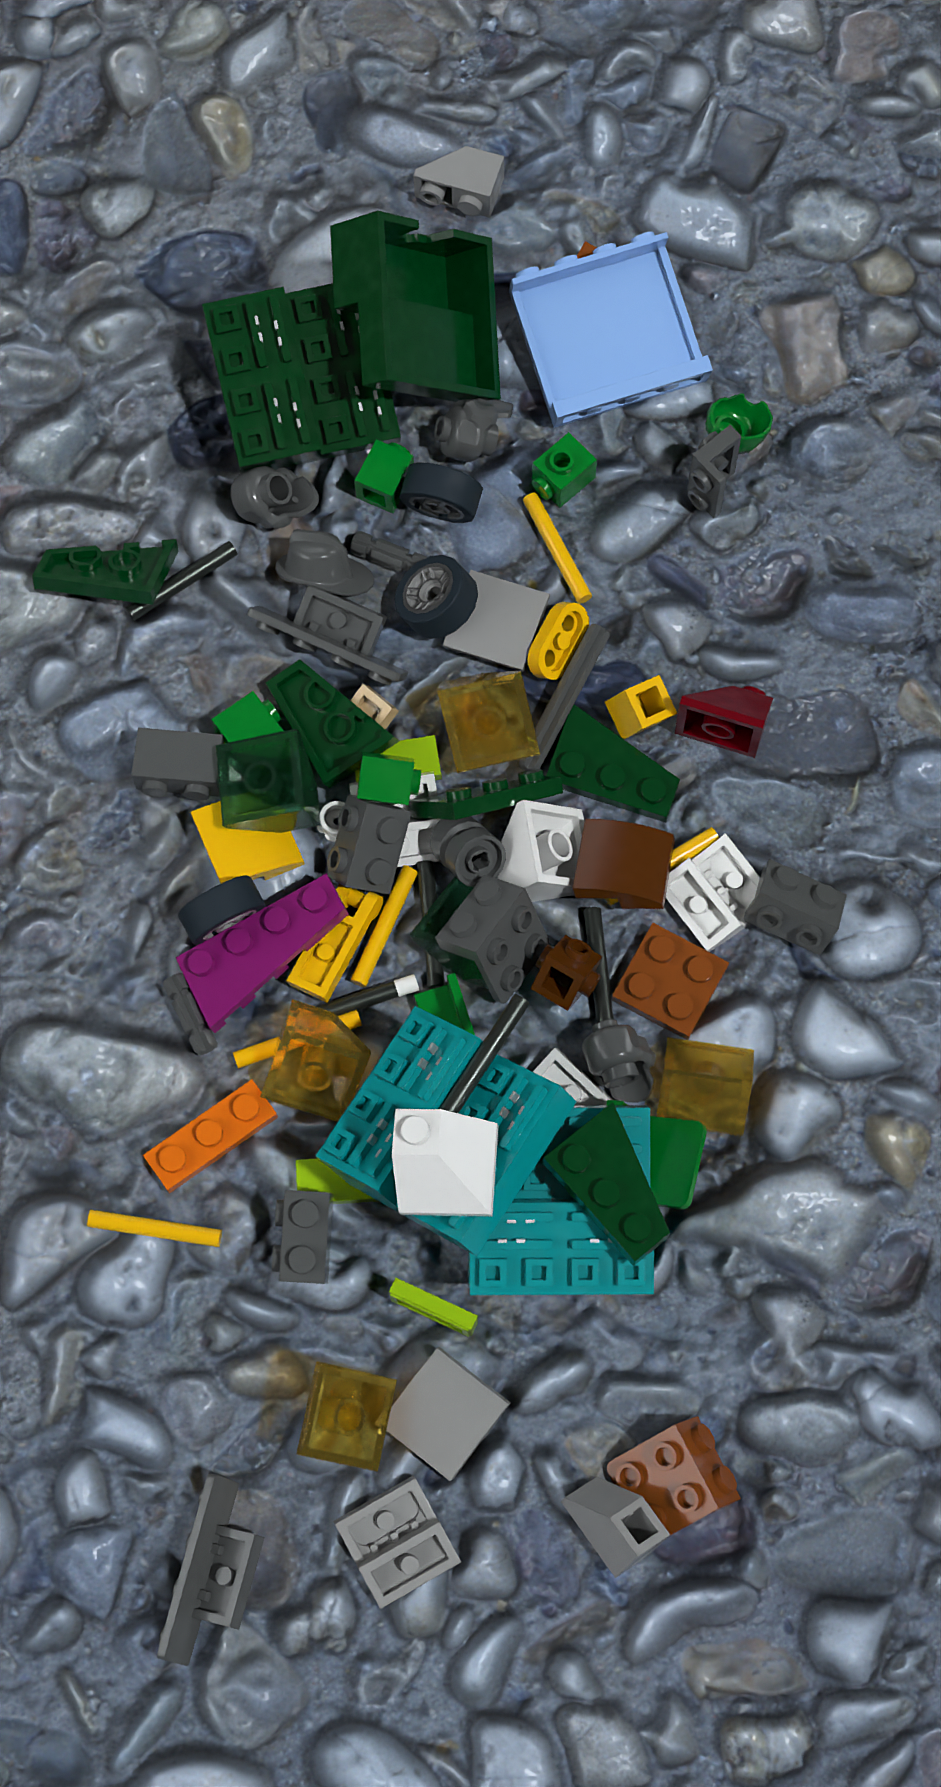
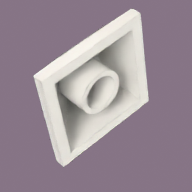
(542, 849)
(444, 1163)

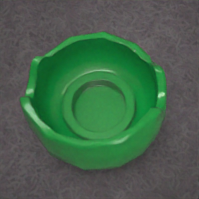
(748, 419)

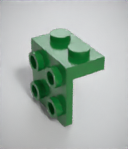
(674, 1158)

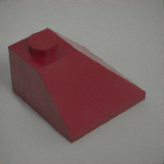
(725, 718)

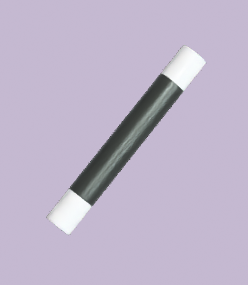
(372, 996)

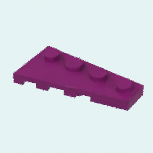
(247, 955)

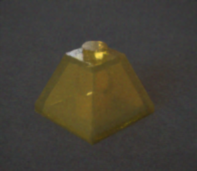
(488, 719)
(315, 1063)
(346, 1416)

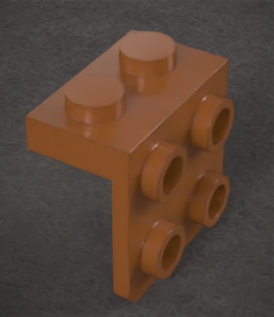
(677, 1474)

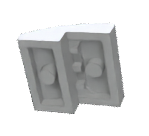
(501, 623)
(445, 1413)
(397, 1541)

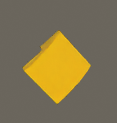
(244, 851)

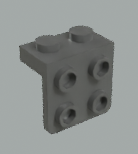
(498, 932)

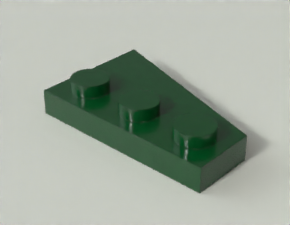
(117, 574)
(328, 722)
(611, 770)
(491, 796)
(610, 1185)

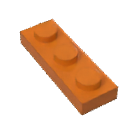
(210, 1136)

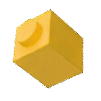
(640, 707)

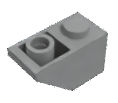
(462, 180)
(615, 1523)

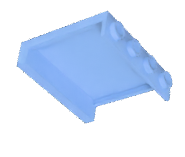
(607, 329)

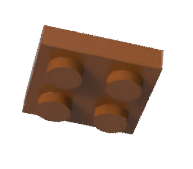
(670, 981)

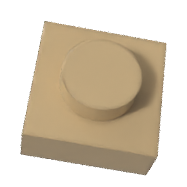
(374, 705)

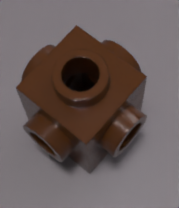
(567, 972)

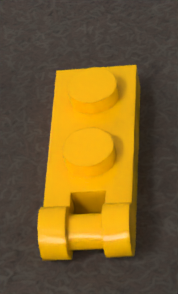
(323, 965)

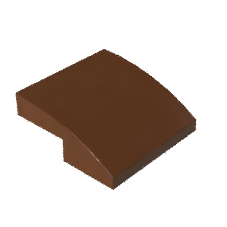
(624, 863)

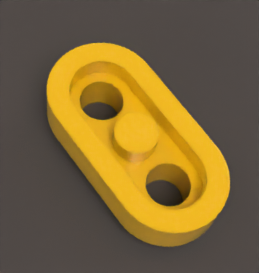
(557, 643)

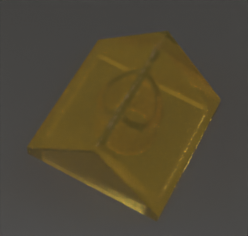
(706, 1084)

